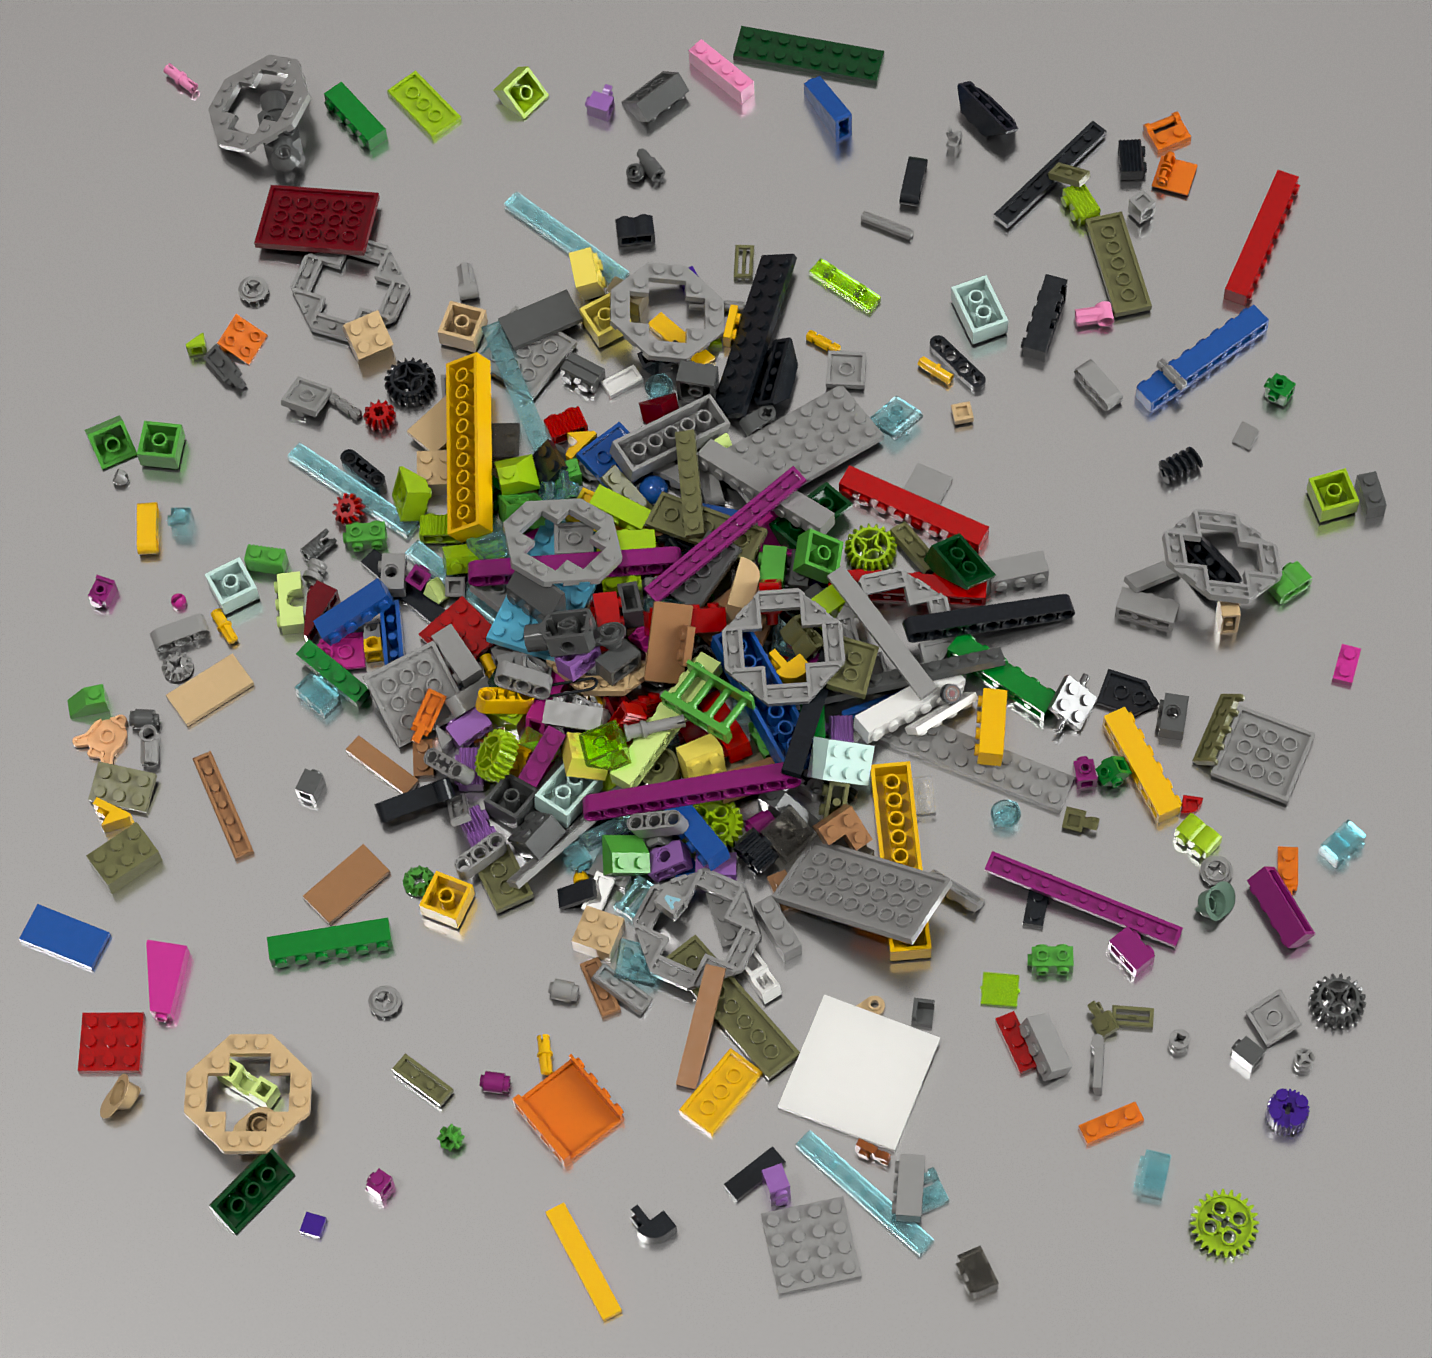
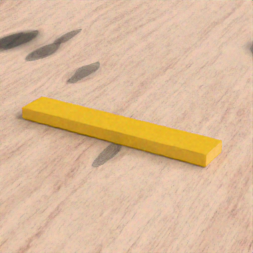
(583, 1262)

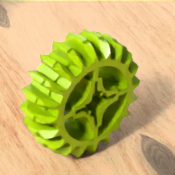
(869, 538)
(496, 755)

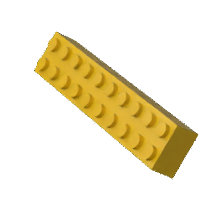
(469, 447)
(898, 837)

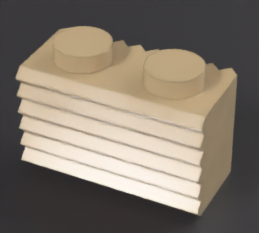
(1227, 617)

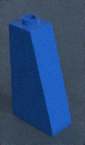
(829, 108)

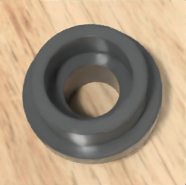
(631, 169)

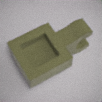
(1075, 820)
(1104, 1022)

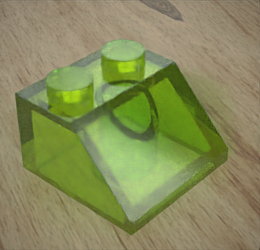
(605, 747)

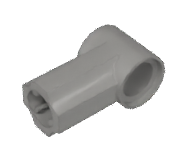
(467, 284)
(149, 747)

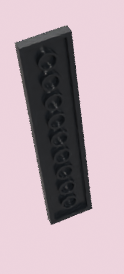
(754, 334)

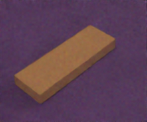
(605, 1002)

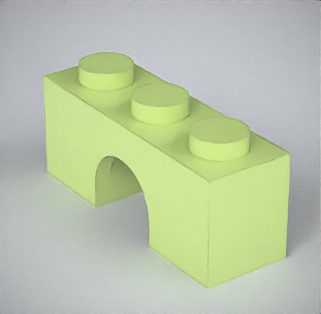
(289, 587)
(256, 1089)

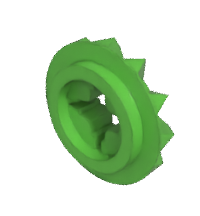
(409, 883)

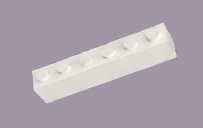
(899, 709)

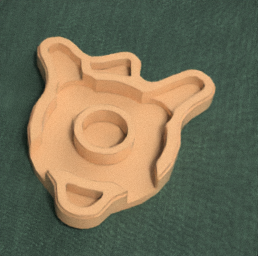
(104, 738)

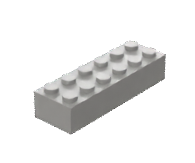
(655, 443)

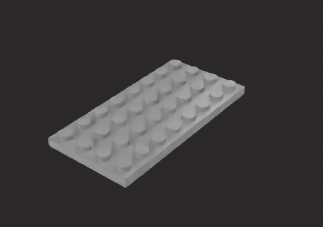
(811, 437)
(862, 890)

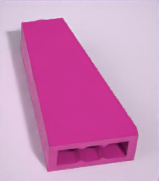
(535, 713)
(165, 977)

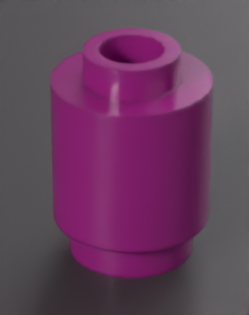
(758, 820)
(495, 1082)

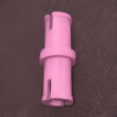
(180, 78)

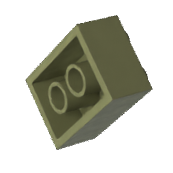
(124, 858)

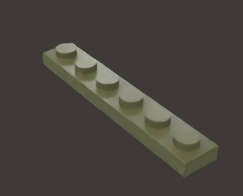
(690, 484)

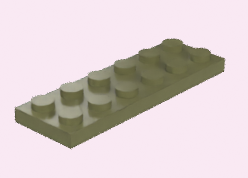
(1118, 264)
(668, 519)

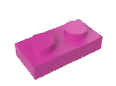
(1346, 665)

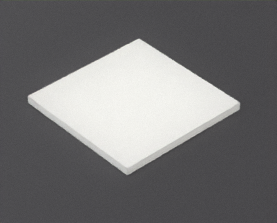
(859, 1073)

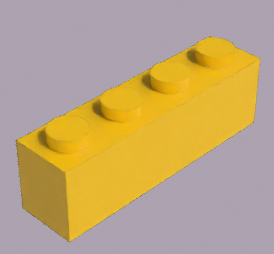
(992, 727)

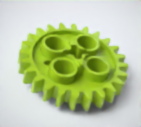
(731, 816)
(1215, 1240)

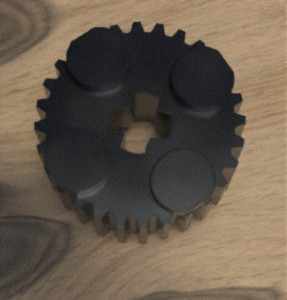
(755, 851)

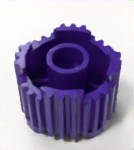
(1287, 1101)

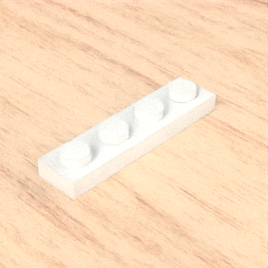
(936, 717)

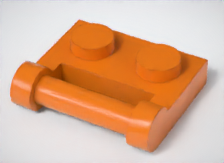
(1170, 137)

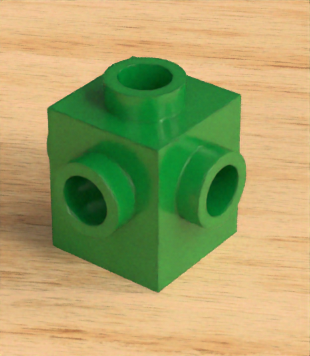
(1279, 389)
(1113, 771)

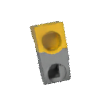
(373, 643)

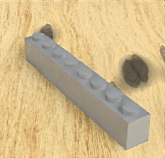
(752, 480)

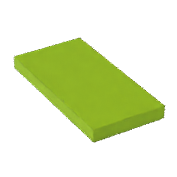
(424, 105)

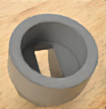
(120, 477)

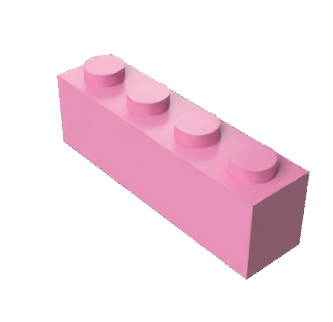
(721, 71)

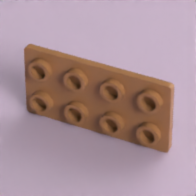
(669, 642)

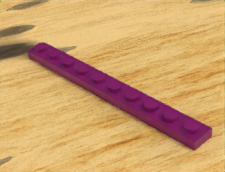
(725, 534)
(1083, 899)

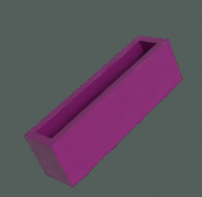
(1280, 907)

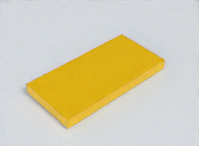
(720, 1092)

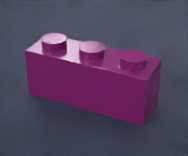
(541, 756)

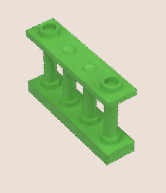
(706, 720)

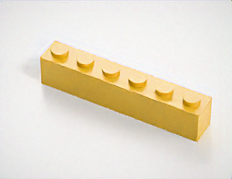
(1145, 770)

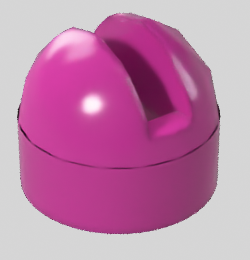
(181, 603)

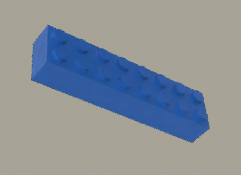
(772, 723)

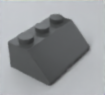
(656, 96)
(534, 598)

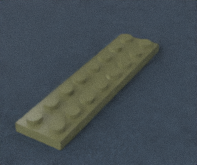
(742, 1017)

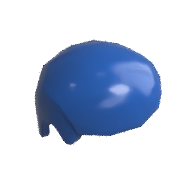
(652, 487)

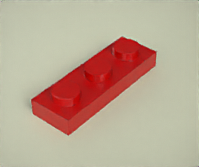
(1016, 1044)

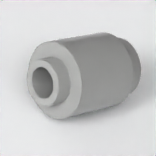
(563, 990)

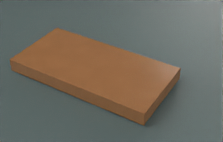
(346, 884)

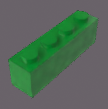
(355, 116)
(333, 673)

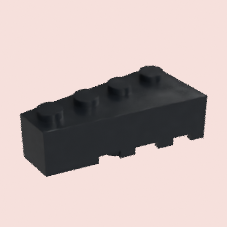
(1045, 318)

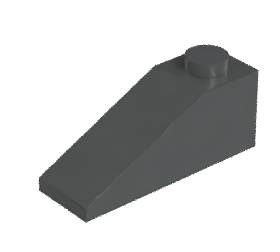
(777, 800)

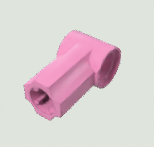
(1099, 314)

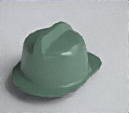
(1216, 901)

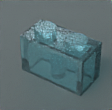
(318, 694)
(1342, 844)
(1153, 1174)

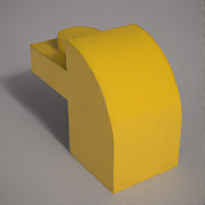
(788, 671)

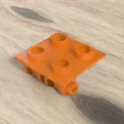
(1174, 174)
(242, 339)

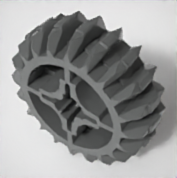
(1348, 1013)

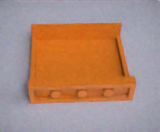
(569, 1110)

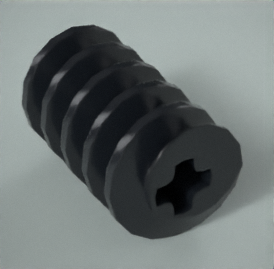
(1179, 463)

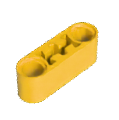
(147, 528)
(502, 701)

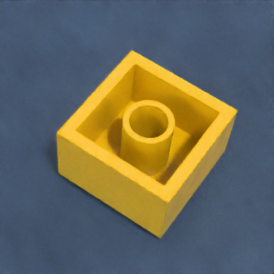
(447, 899)

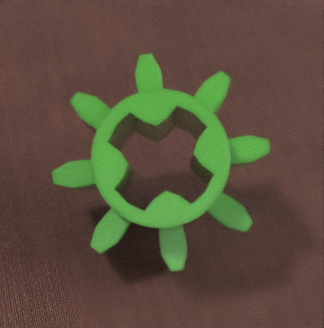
(450, 1137)

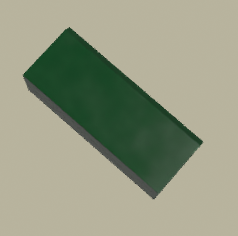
(826, 496)
(251, 1190)

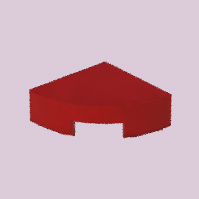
(1190, 804)

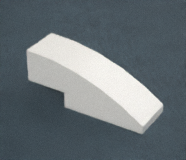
(761, 978)

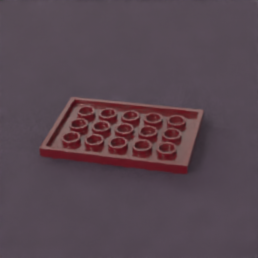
(317, 220)

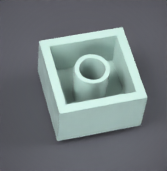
(232, 585)

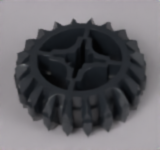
(398, 382)

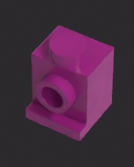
(418, 576)
(103, 598)
(1087, 778)
(379, 1184)

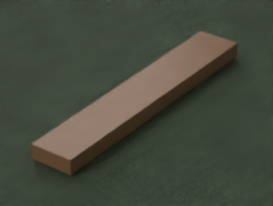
(223, 806)
(700, 1026)

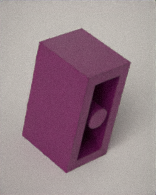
(1131, 951)

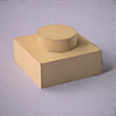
(962, 413)

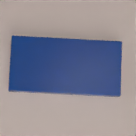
(64, 936)

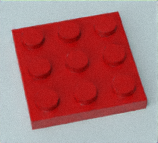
(468, 624)
(111, 1043)

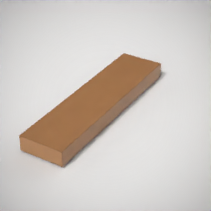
(382, 765)

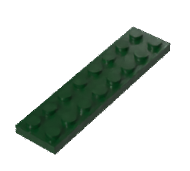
(808, 55)

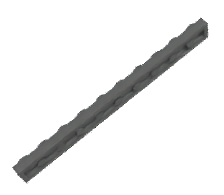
(935, 669)

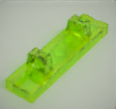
(845, 285)

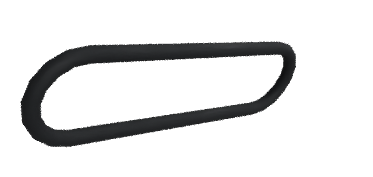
(576, 691)

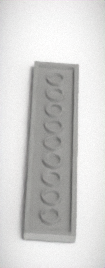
(1015, 776)

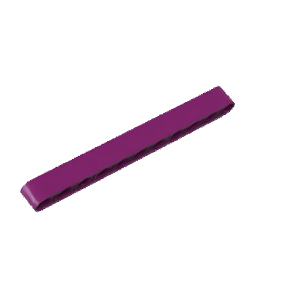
(634, 562)
(687, 792)

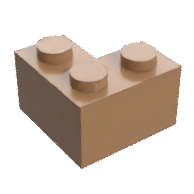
(845, 824)

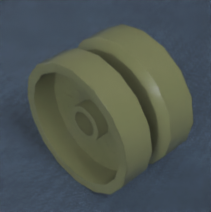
(663, 770)

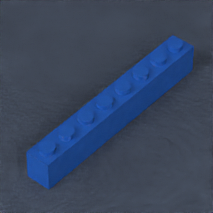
(1203, 356)

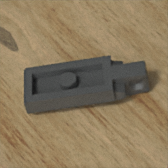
(224, 367)

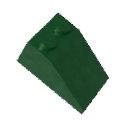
(958, 562)

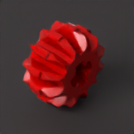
(379, 416)
(345, 516)

